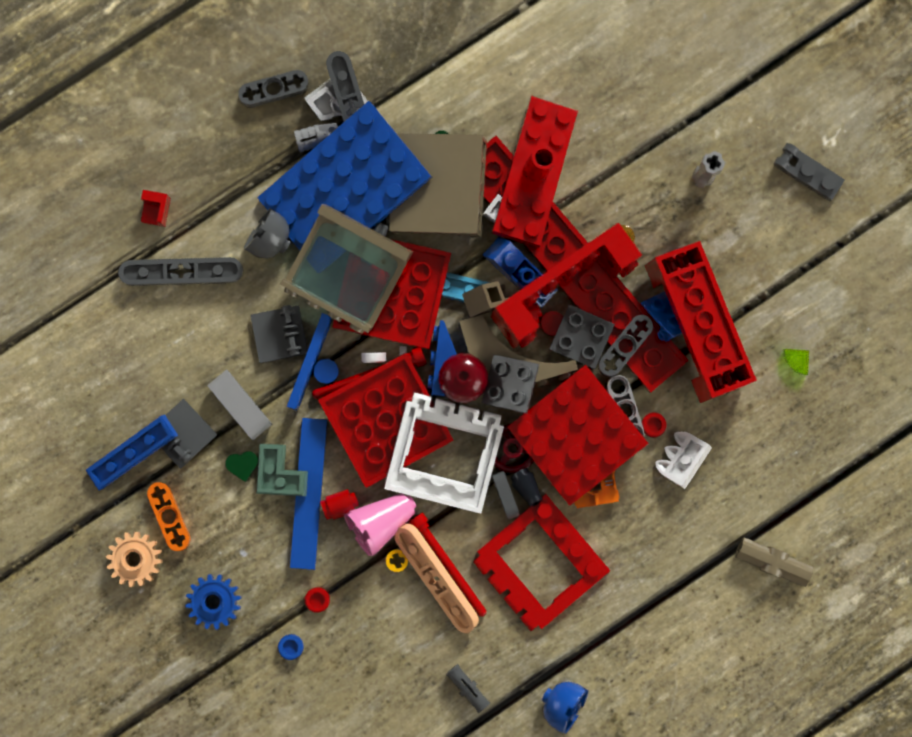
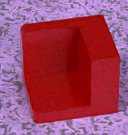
(155, 208)

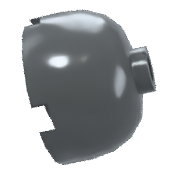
(269, 236)

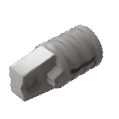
(321, 131)

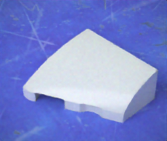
(325, 104)

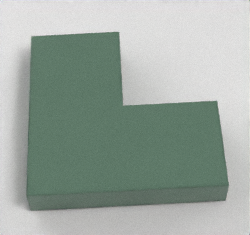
(274, 478)

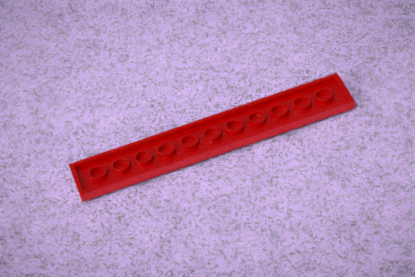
(592, 286)

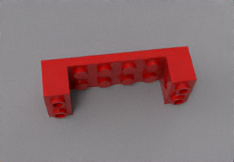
(611, 247)
(702, 320)

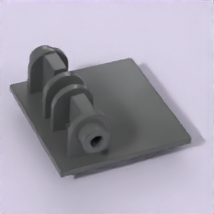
(279, 334)
(581, 336)
(510, 383)
(191, 431)

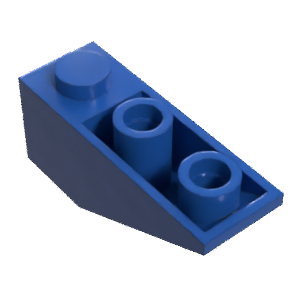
(515, 266)
(444, 350)

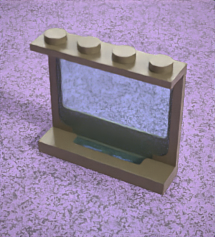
(346, 269)

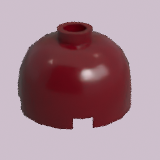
(463, 378)

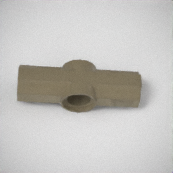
(774, 562)

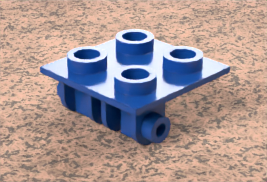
(662, 312)

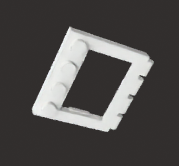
(435, 487)

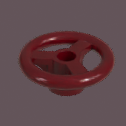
(501, 464)

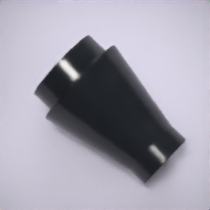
(526, 486)

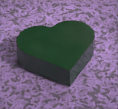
(242, 465)

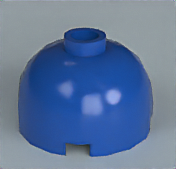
(563, 705)

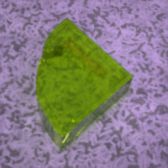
(797, 360)

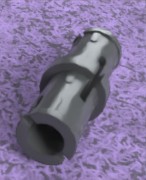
(476, 698)

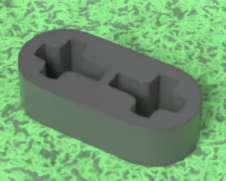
(505, 495)

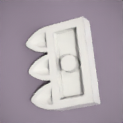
(684, 459)

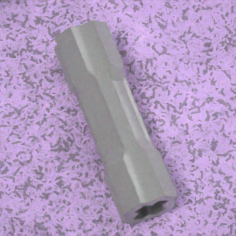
(710, 166)

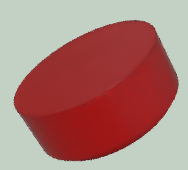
(550, 322)
(654, 424)
(317, 599)

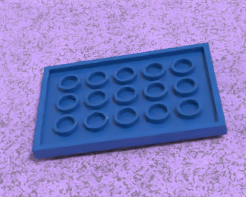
(356, 170)

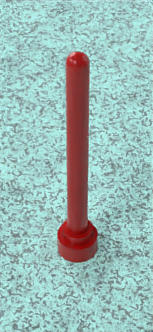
(416, 356)
(421, 524)

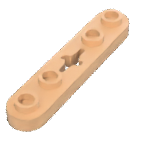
(428, 567)

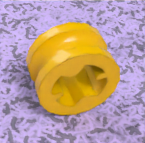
(392, 567)

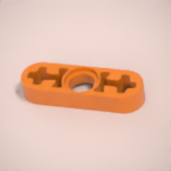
(179, 519)

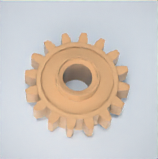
(121, 555)

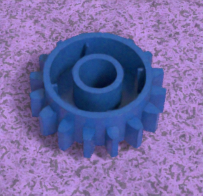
(200, 604)

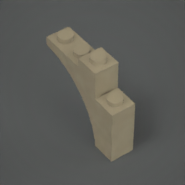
(484, 344)

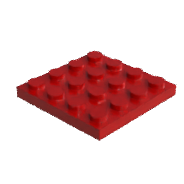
(414, 302)
(369, 416)
(577, 435)

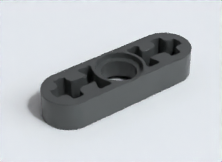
(258, 100)
(642, 336)

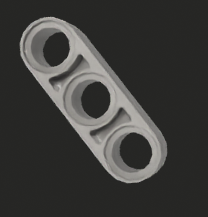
(626, 398)
(239, 404)

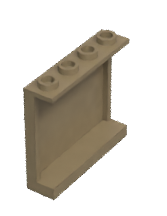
(454, 194)

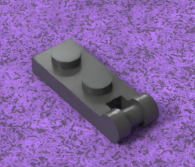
(809, 172)

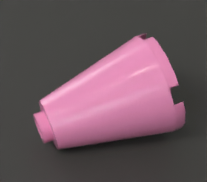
(380, 521)

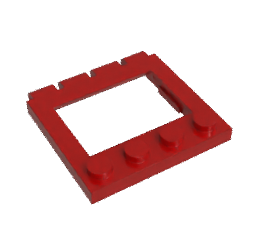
(567, 540)

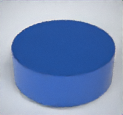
(326, 371)
(290, 646)

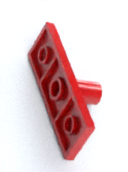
(534, 172)

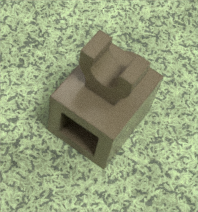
(484, 298)

